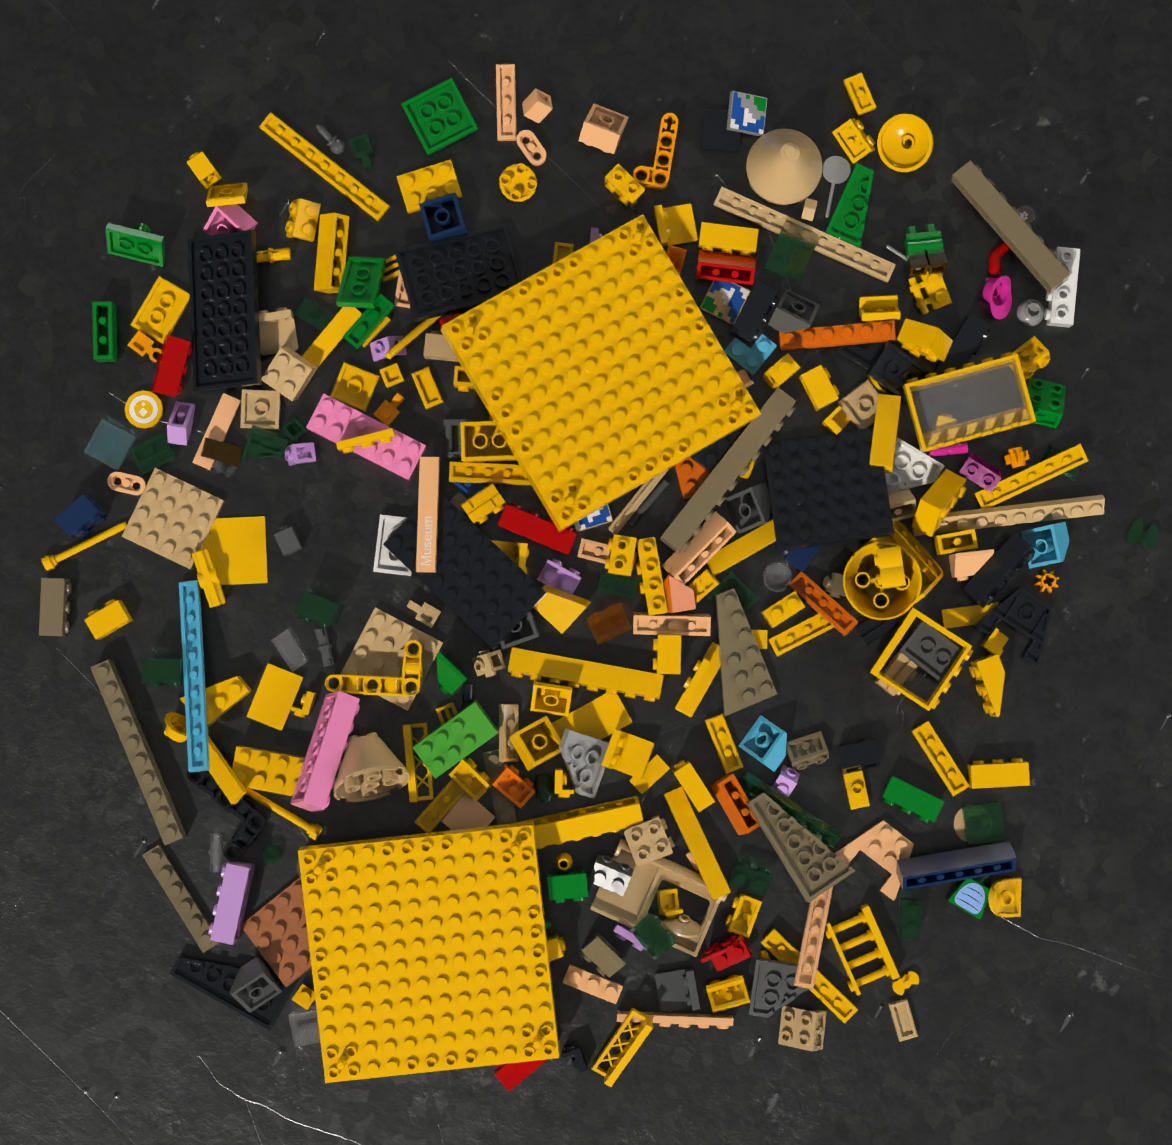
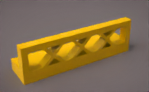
(411, 766)
(628, 1051)

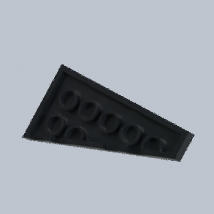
(216, 981)

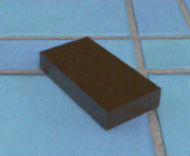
(221, 451)

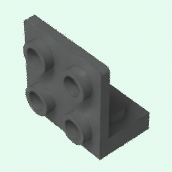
(677, 990)

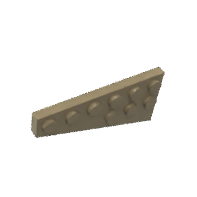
(741, 663)
(804, 855)

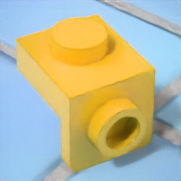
(668, 902)

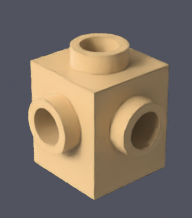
(488, 662)

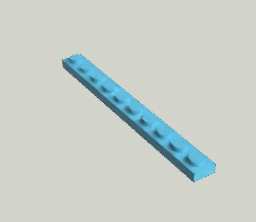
(194, 676)

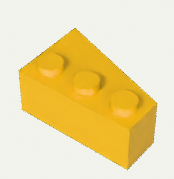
(223, 697)

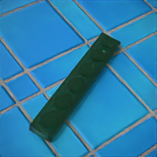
(819, 828)

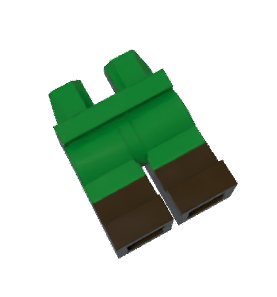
(924, 251)

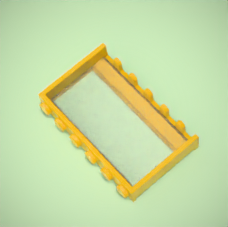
(969, 402)

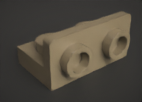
(807, 751)

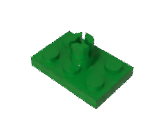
(136, 243)
(361, 282)

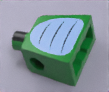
(970, 896)

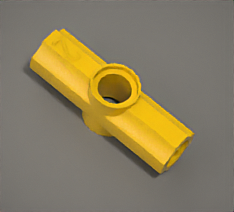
(208, 577)

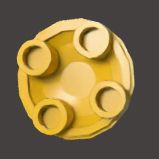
(518, 182)

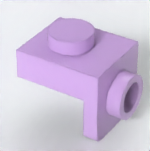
(786, 780)

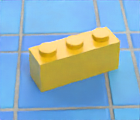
(728, 239)
(998, 773)

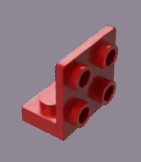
(727, 953)

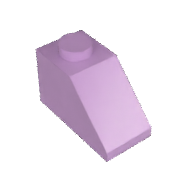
(180, 423)

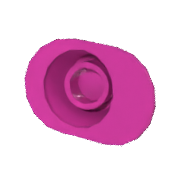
(998, 293)

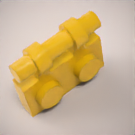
(935, 290)

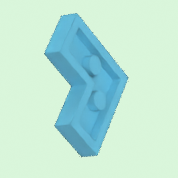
(753, 357)

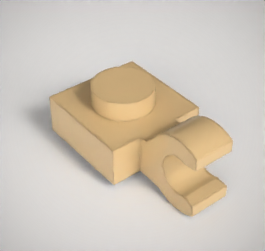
(426, 613)

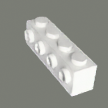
(1063, 299)

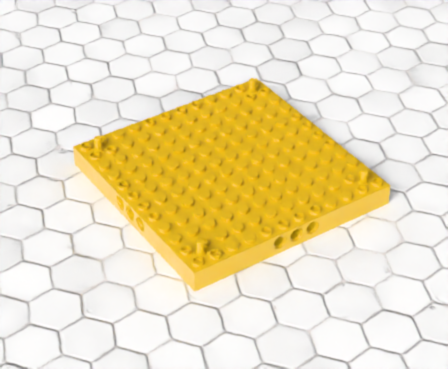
(600, 372)
(429, 952)

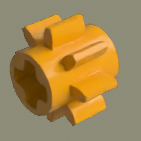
(1016, 457)
(1043, 577)

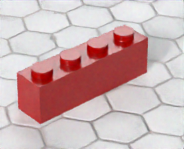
(537, 529)

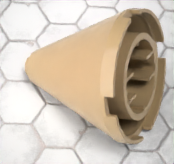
(784, 167)

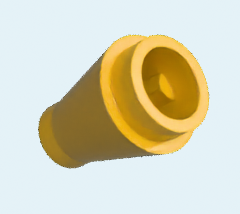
(566, 857)

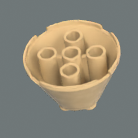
(368, 770)

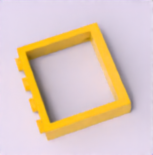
(944, 684)

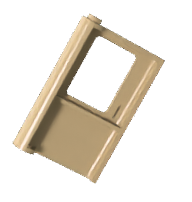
(641, 891)

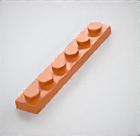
(838, 335)

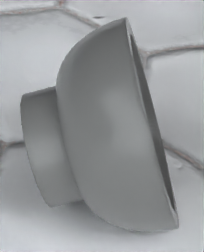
(1030, 312)

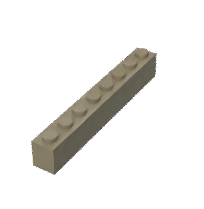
(1010, 226)

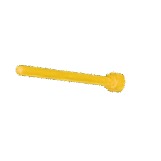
(411, 336)
(51, 561)
(312, 829)

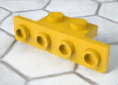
(651, 575)
(700, 682)

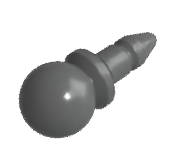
(336, 145)

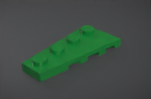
(851, 210)

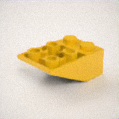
(990, 680)

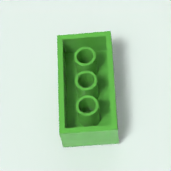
(455, 739)

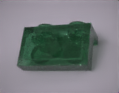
(750, 879)

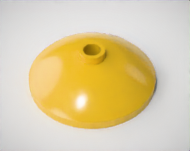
(893, 142)

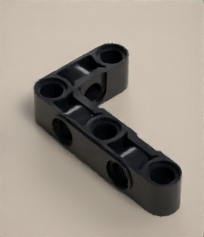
(243, 810)

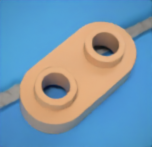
(532, 148)
(127, 483)

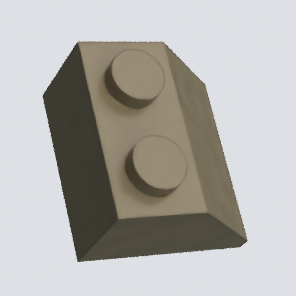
(603, 955)

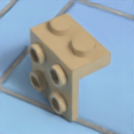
(277, 331)
(649, 841)

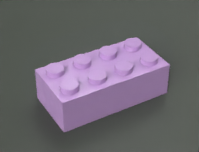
(232, 902)

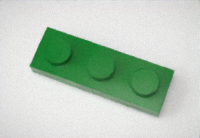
(369, 322)

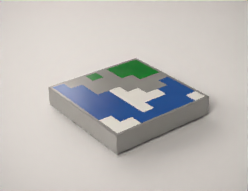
(746, 113)

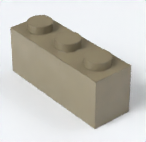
(54, 607)

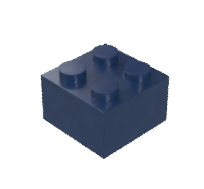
(444, 217)
(80, 516)

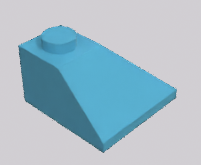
(1048, 543)
(765, 743)

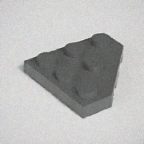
(772, 986)

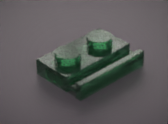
(152, 454)

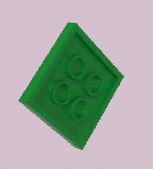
(439, 116)

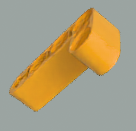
(661, 151)

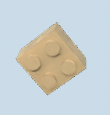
(289, 373)

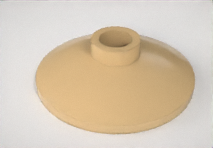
(682, 926)

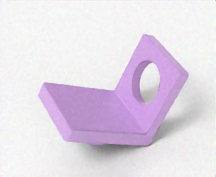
(383, 345)

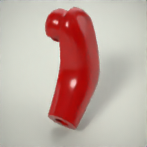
(995, 257)

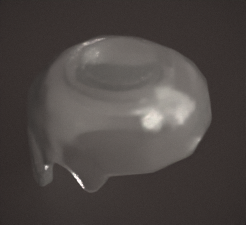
(777, 576)

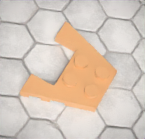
(885, 847)

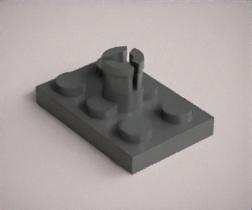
(931, 650)

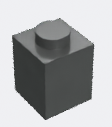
(288, 540)

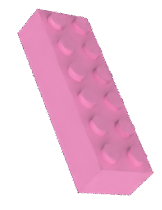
(340, 422)
(325, 751)

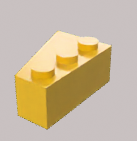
(938, 502)

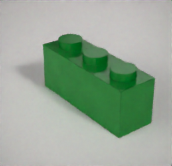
(105, 331)
(911, 799)

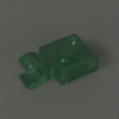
(361, 149)

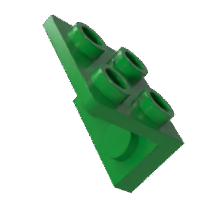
(1047, 401)

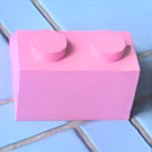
(228, 219)

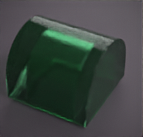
(295, 429)

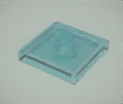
(110, 444)

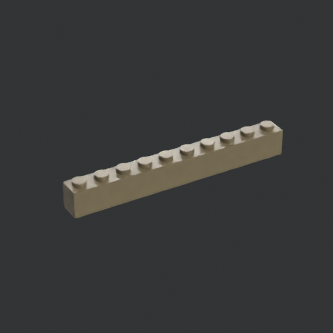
(728, 470)
(138, 751)

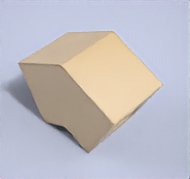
(809, 209)

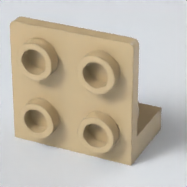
(802, 1028)

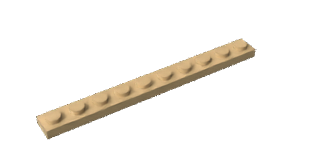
(825, 243)
(1020, 514)

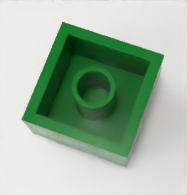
(567, 886)

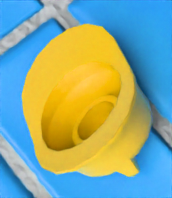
(175, 727)

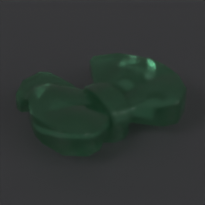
(1135, 534)

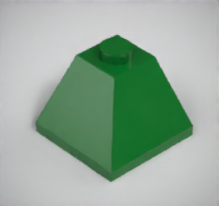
(449, 674)

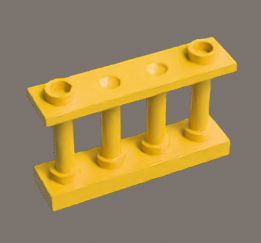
(880, 951)

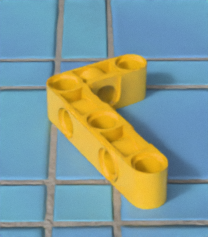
(387, 686)

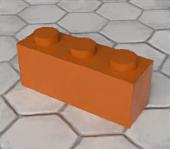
(734, 804)

